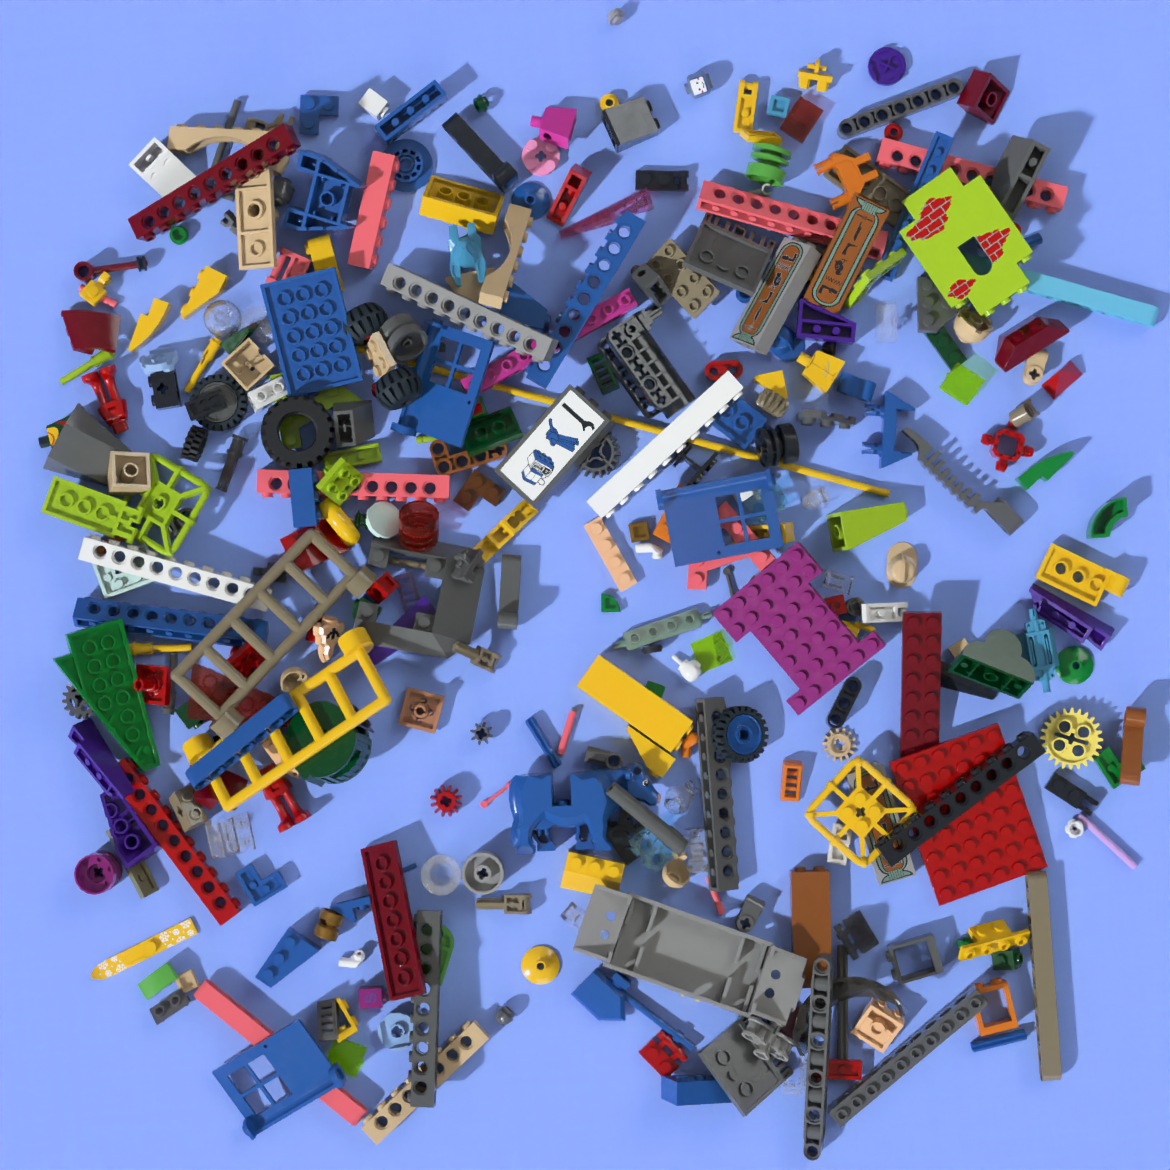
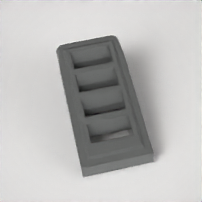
(326, 1008)

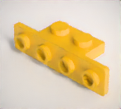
(992, 938)

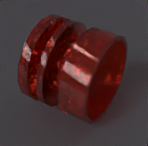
(418, 526)

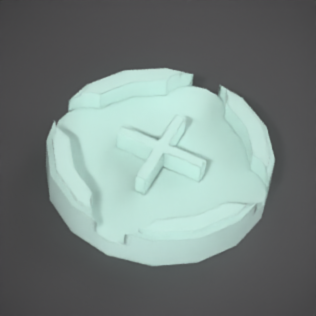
(383, 520)

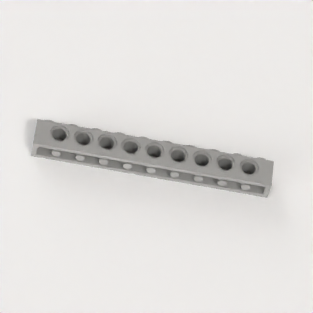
(545, 344)

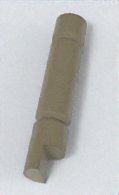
(407, 563)

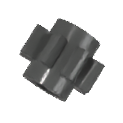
(476, 736)

